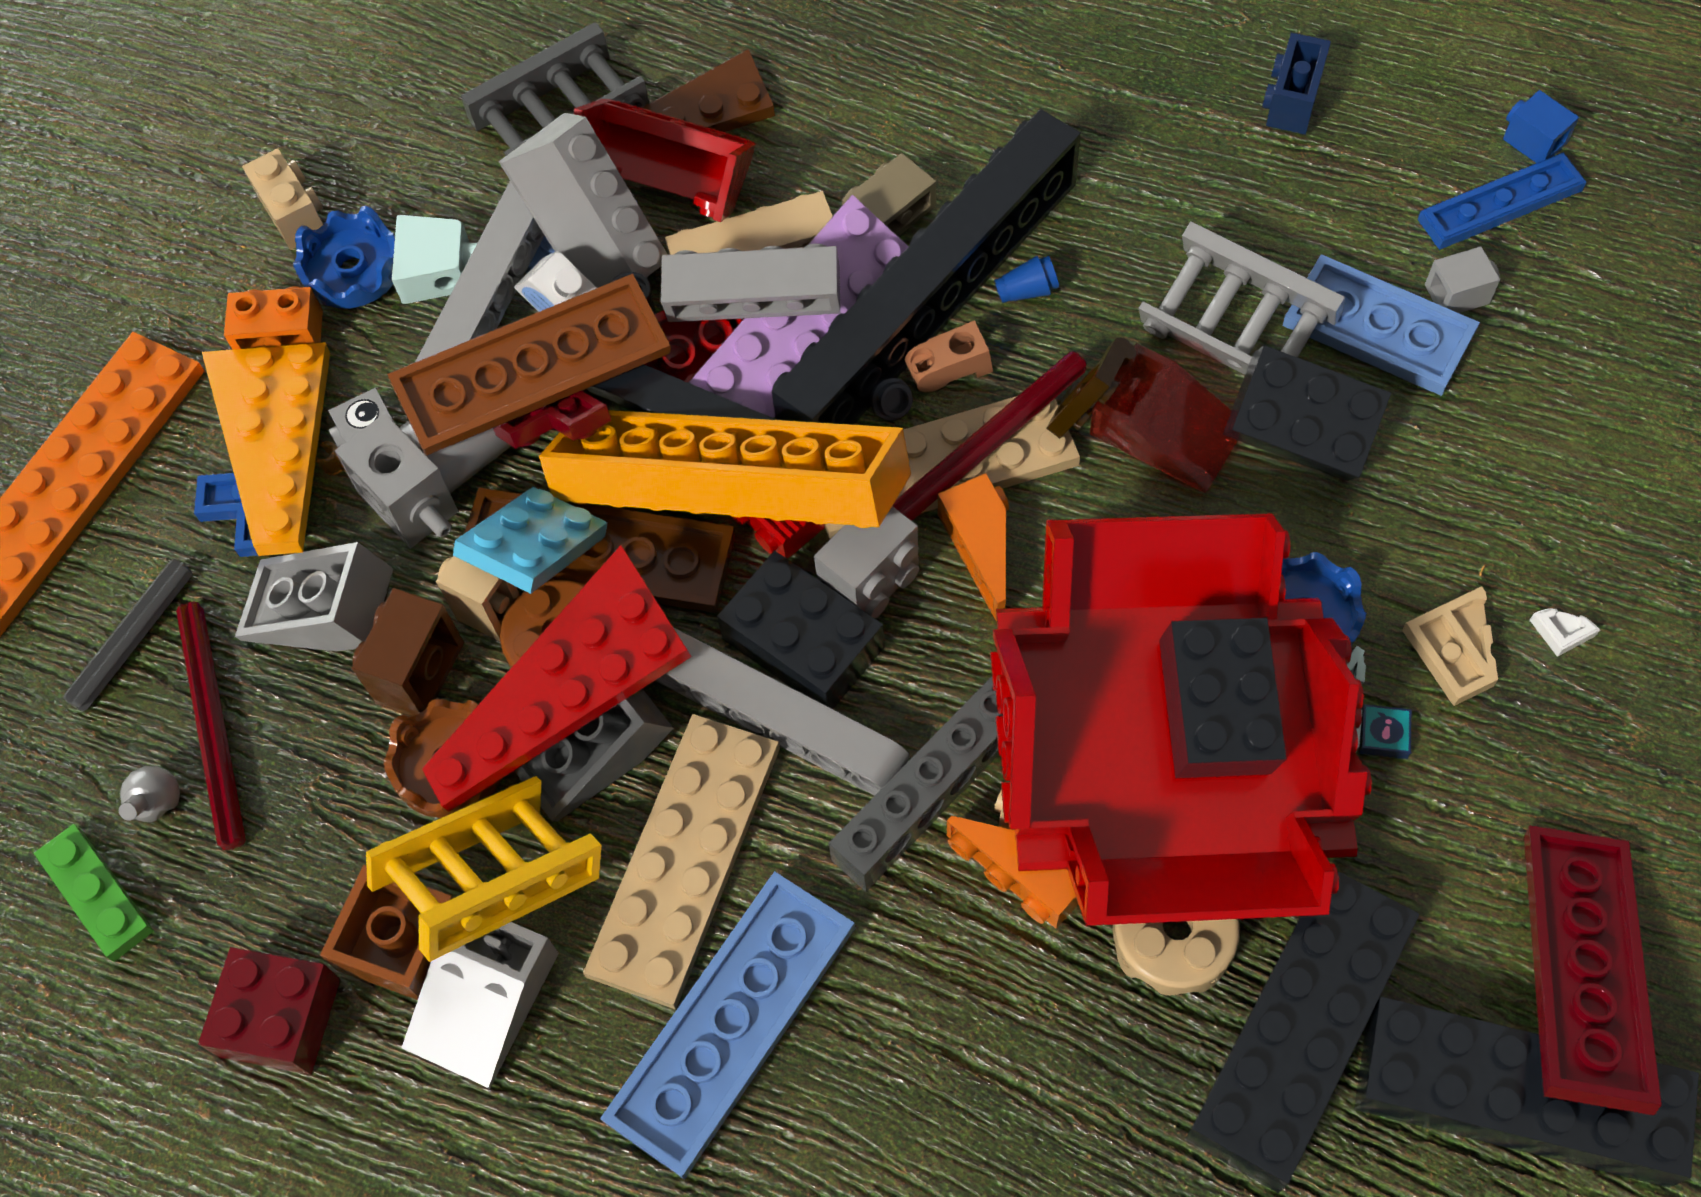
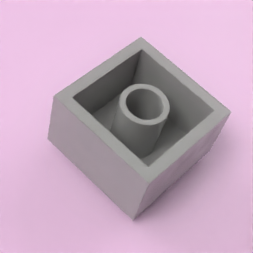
(870, 561)

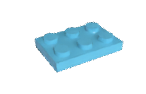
(530, 539)

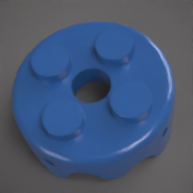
(339, 239)
(1335, 587)

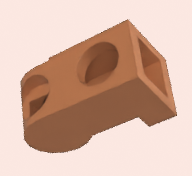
(949, 358)

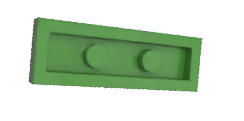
(93, 892)

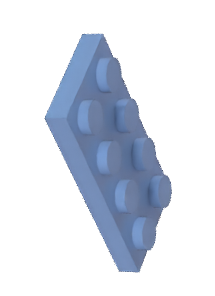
(1390, 327)

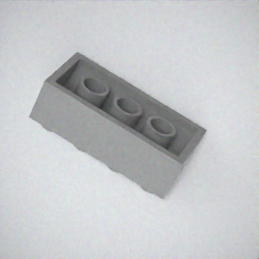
(583, 201)

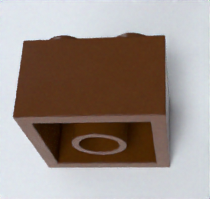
(407, 652)

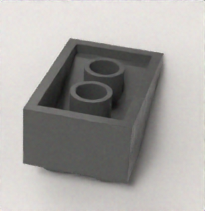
(596, 754)

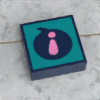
(1385, 731)

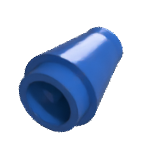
(1028, 280)

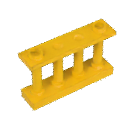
(491, 903)

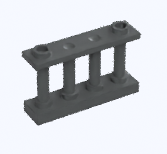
(542, 73)

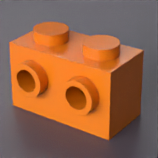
(273, 318)

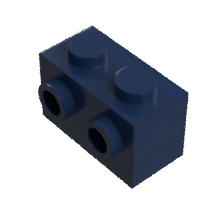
(1297, 83)

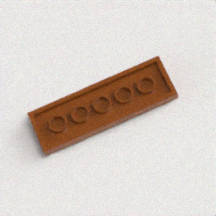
(529, 364)

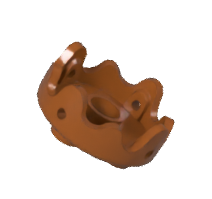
(532, 615)
(412, 746)

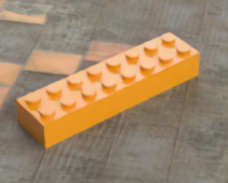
(733, 467)

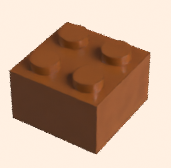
(380, 938)

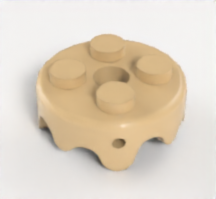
(1173, 964)

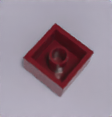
(270, 1010)

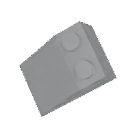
(315, 598)

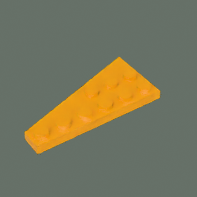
(271, 426)

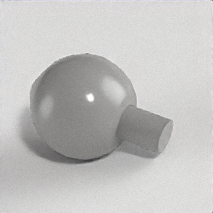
(148, 794)

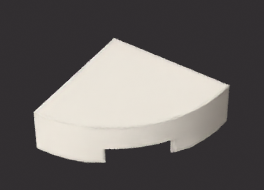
(1563, 630)

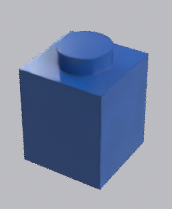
(1539, 127)

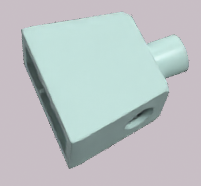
(428, 256)

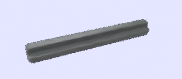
(127, 635)

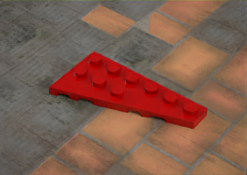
(582, 665)

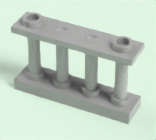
(1239, 267)

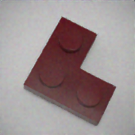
(574, 416)

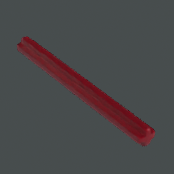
(991, 435)
(210, 727)

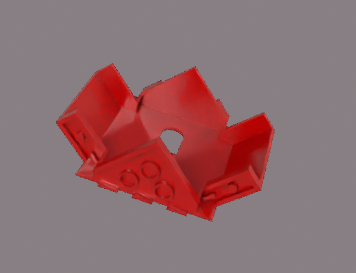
(1093, 739)

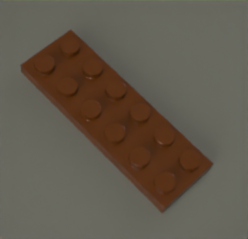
(676, 557)

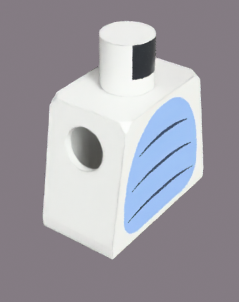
(552, 282)

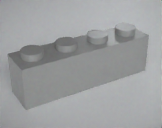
(751, 283)

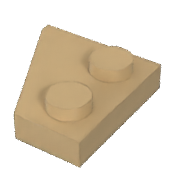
(1456, 646)

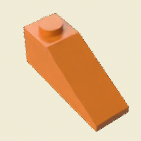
(977, 526)

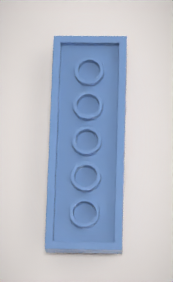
(728, 1025)

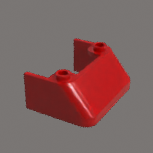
(673, 154)

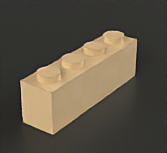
(782, 225)

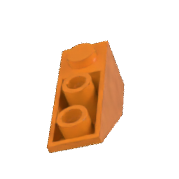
(1045, 893)

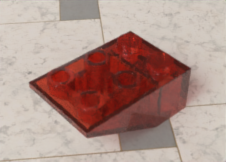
(1165, 420)

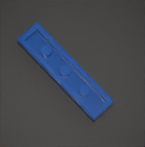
(1501, 200)

